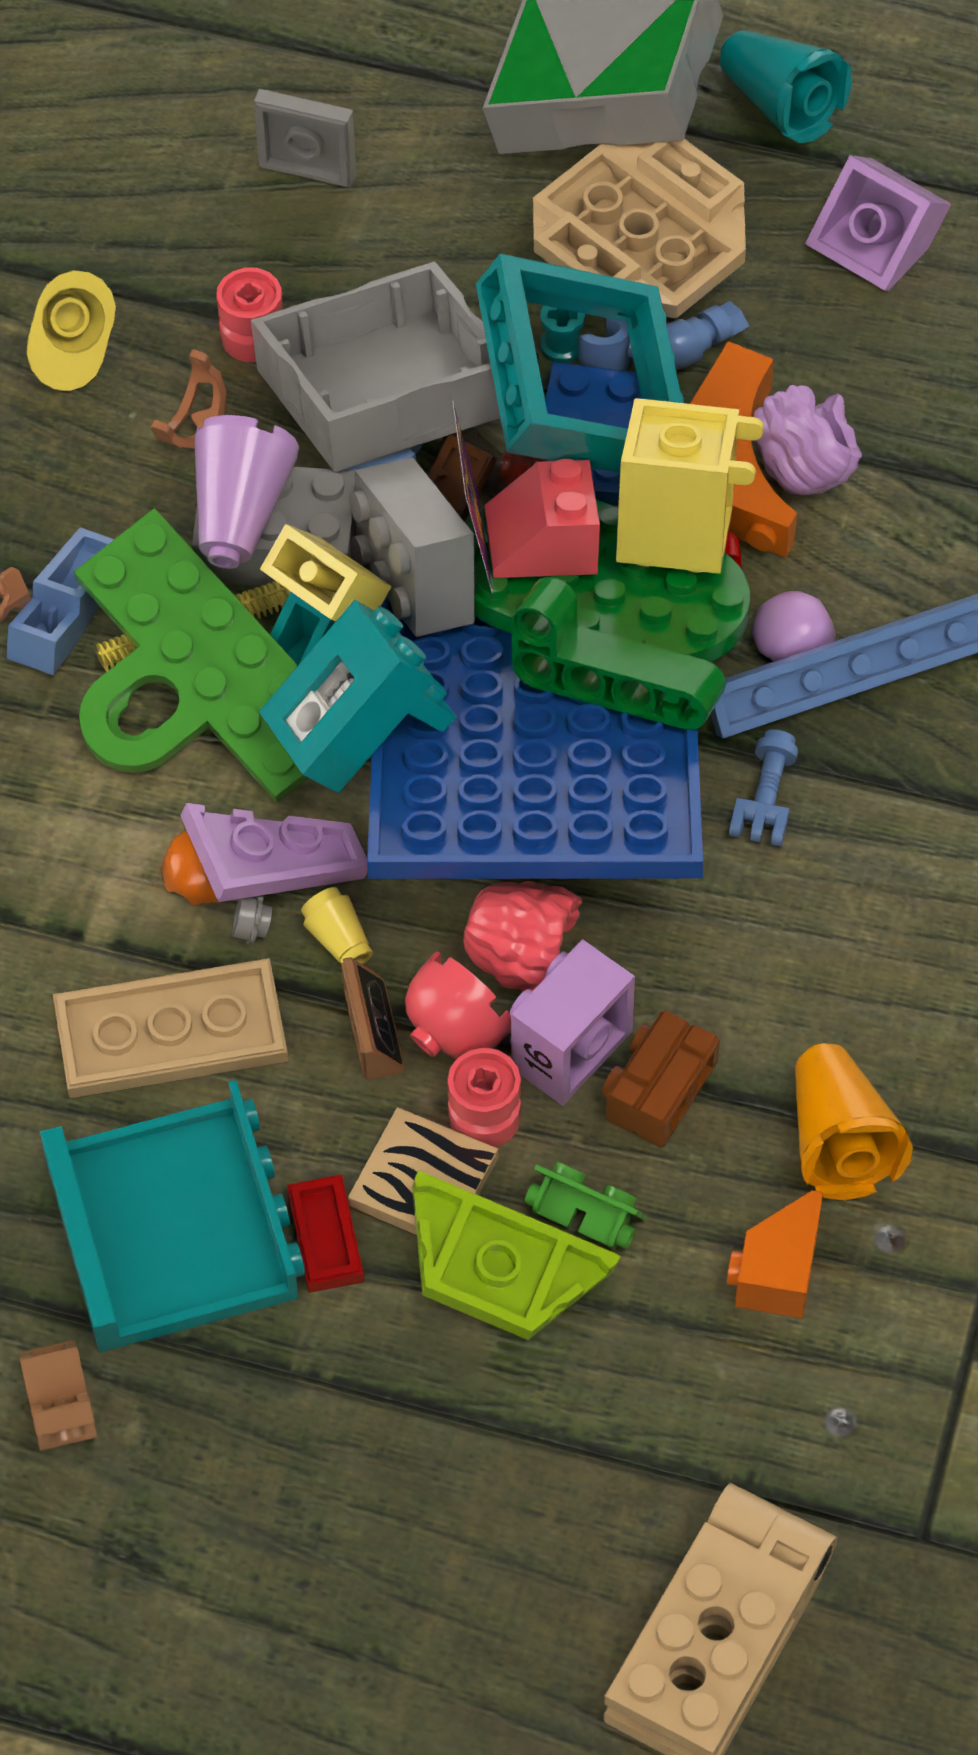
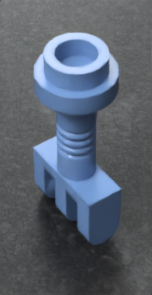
(776, 751)

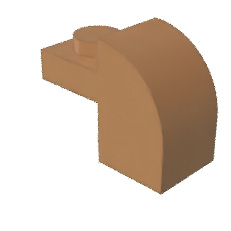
(57, 1395)

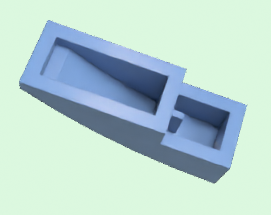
(58, 609)

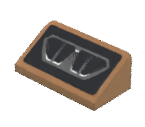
(371, 1021)

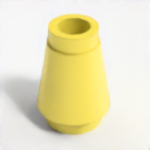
(336, 925)

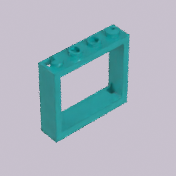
(514, 362)

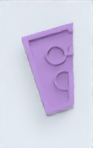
(269, 856)

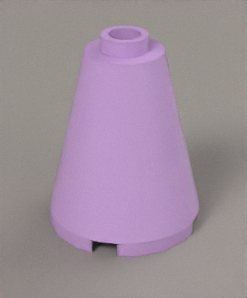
(238, 484)

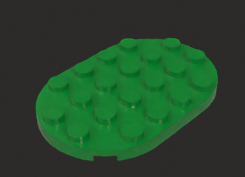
(650, 605)

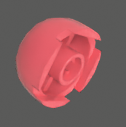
(452, 1010)

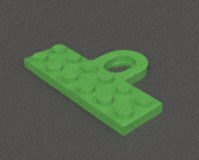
(193, 640)

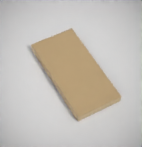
(170, 1028)

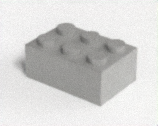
(310, 501)
(415, 545)

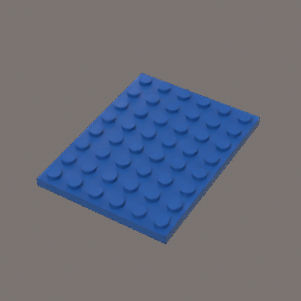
(528, 780)

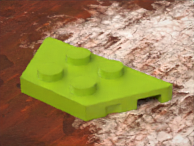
(499, 1260)

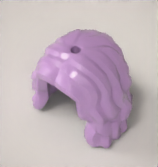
(806, 444)

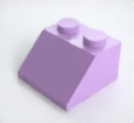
(877, 222)

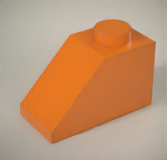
(778, 1259)

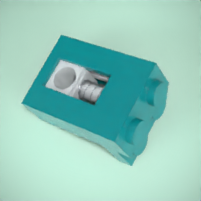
(353, 696)

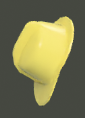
(70, 330)

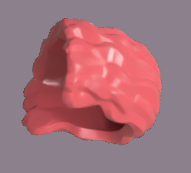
(519, 930)

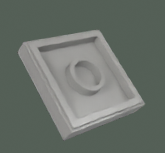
(305, 138)

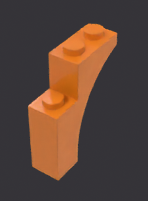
(742, 382)

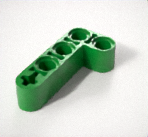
(604, 668)

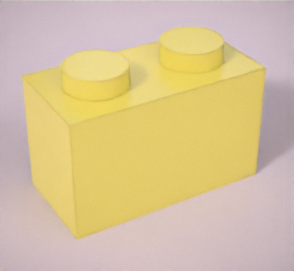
(321, 573)

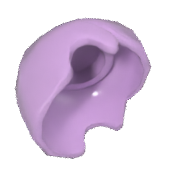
(791, 625)

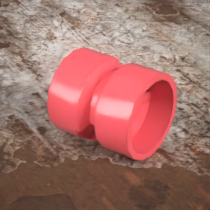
(243, 297)
(485, 1096)

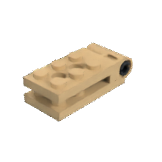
(739, 1580)

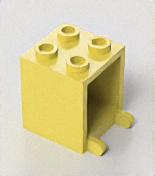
(680, 483)

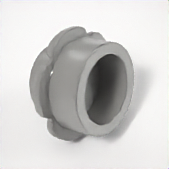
(251, 919)

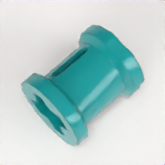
(561, 334)

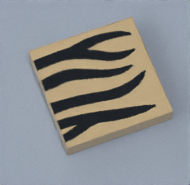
(414, 1145)

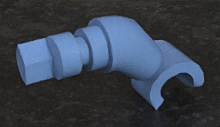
(687, 338)

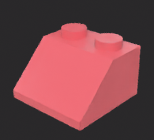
(545, 522)

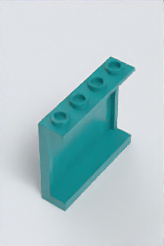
(173, 1221)

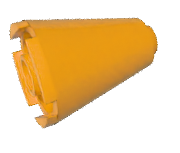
(845, 1126)

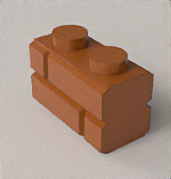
(660, 1078)

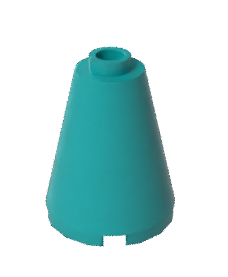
(788, 81)

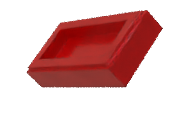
(325, 1233)

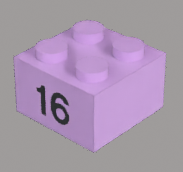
(571, 1021)

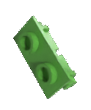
(606, 1213)

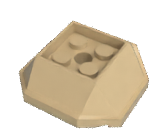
(647, 218)

